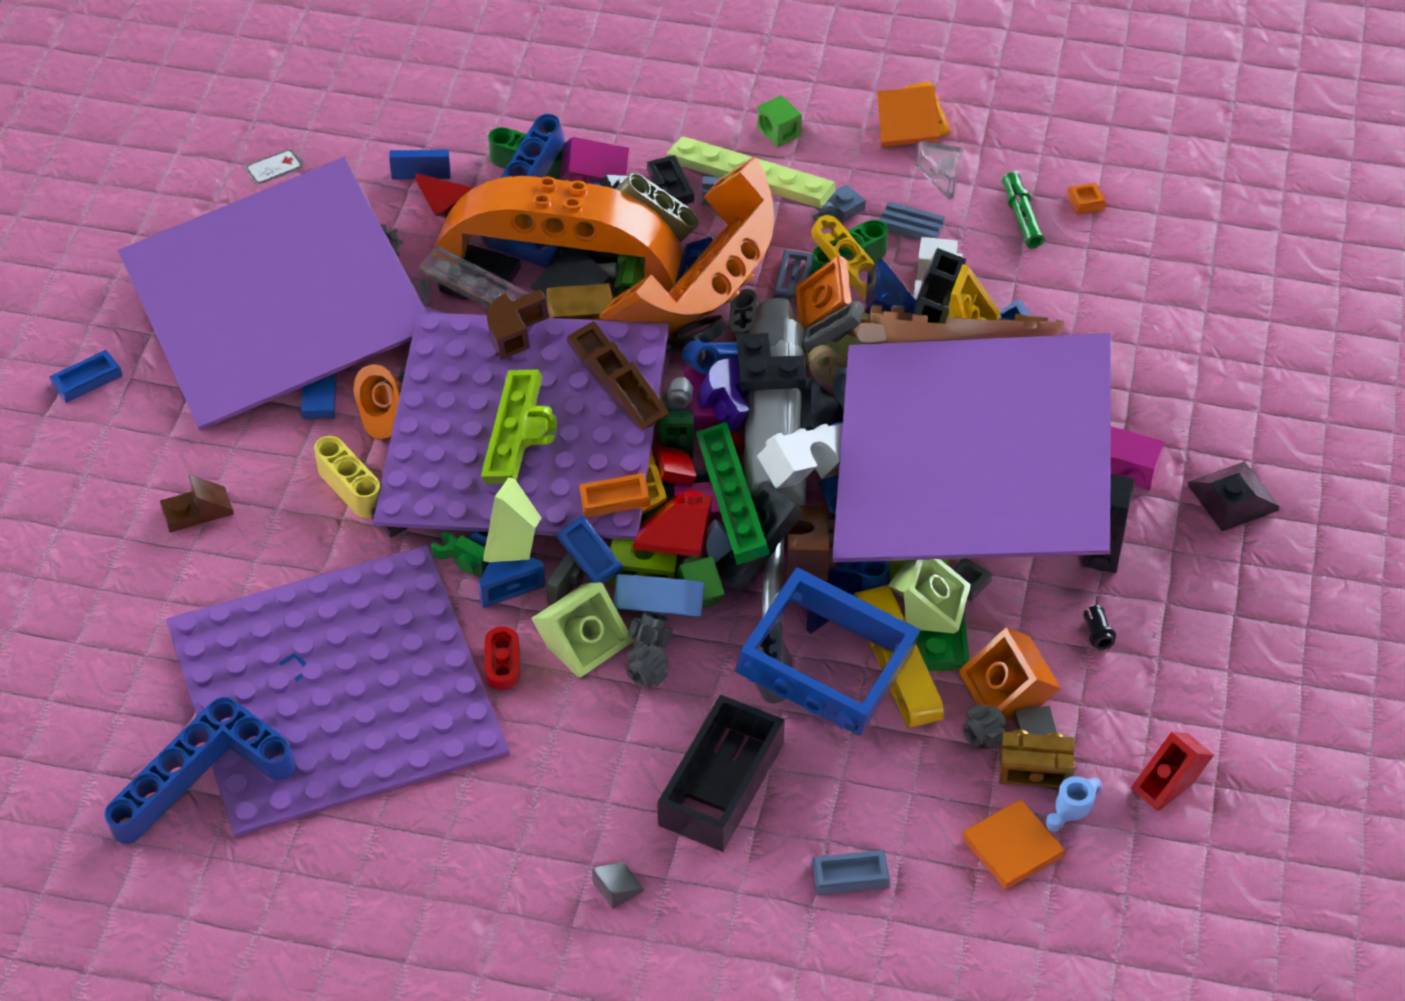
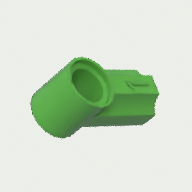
(629, 272)

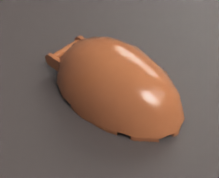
(896, 327)

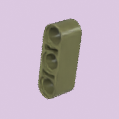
(676, 214)

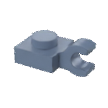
(843, 204)

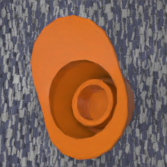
(377, 399)

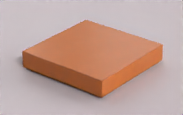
(908, 116)
(823, 292)
(1013, 844)

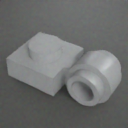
(677, 396)

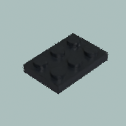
(776, 518)

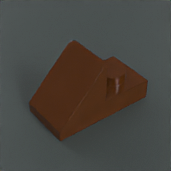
(203, 504)

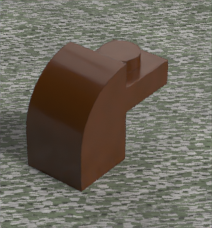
(510, 320)

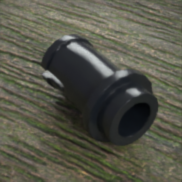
(1101, 634)

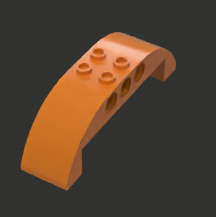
(565, 216)
(727, 263)

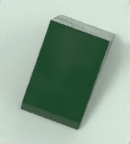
(678, 430)

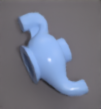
(1074, 801)

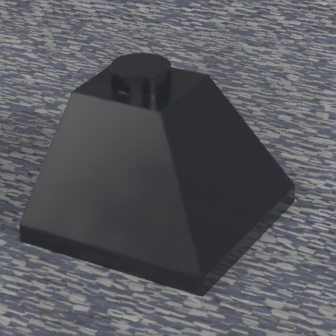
(1233, 496)

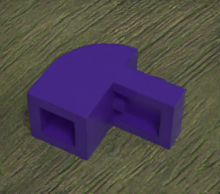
(723, 393)

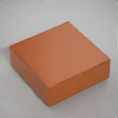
(1086, 198)

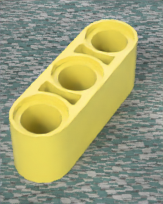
(347, 475)

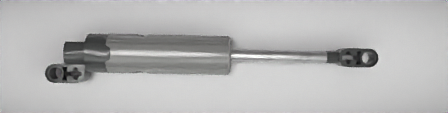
(770, 414)

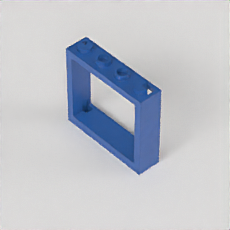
(847, 612)

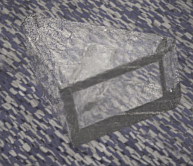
(940, 165)

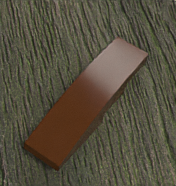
(617, 376)

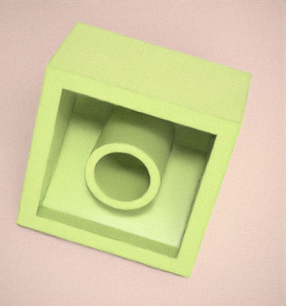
(583, 628)

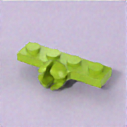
(517, 426)

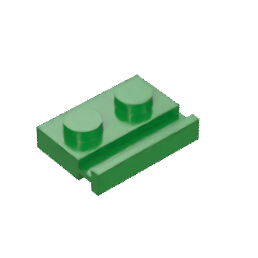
(944, 650)

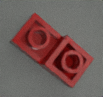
(674, 465)

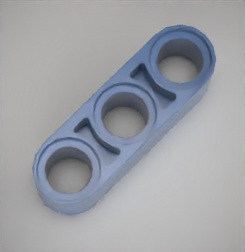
(658, 595)

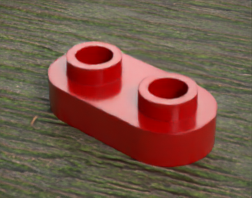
(502, 660)

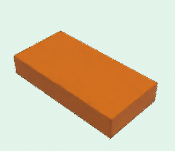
(614, 495)

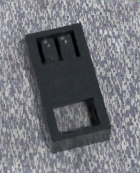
(718, 778)

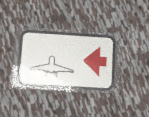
(273, 166)

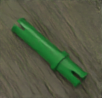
(1014, 187)

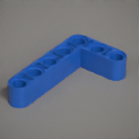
(523, 163)
(195, 762)

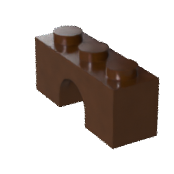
(811, 543)

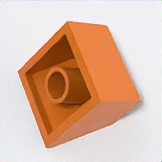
(1009, 674)

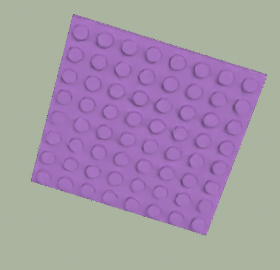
(273, 292)
(451, 410)
(975, 449)
(378, 702)

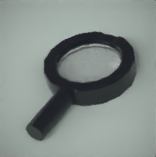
(701, 330)

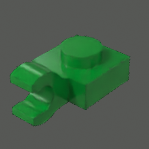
(466, 552)

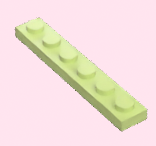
(781, 180)

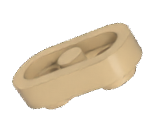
(827, 368)

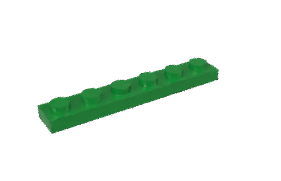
(732, 493)

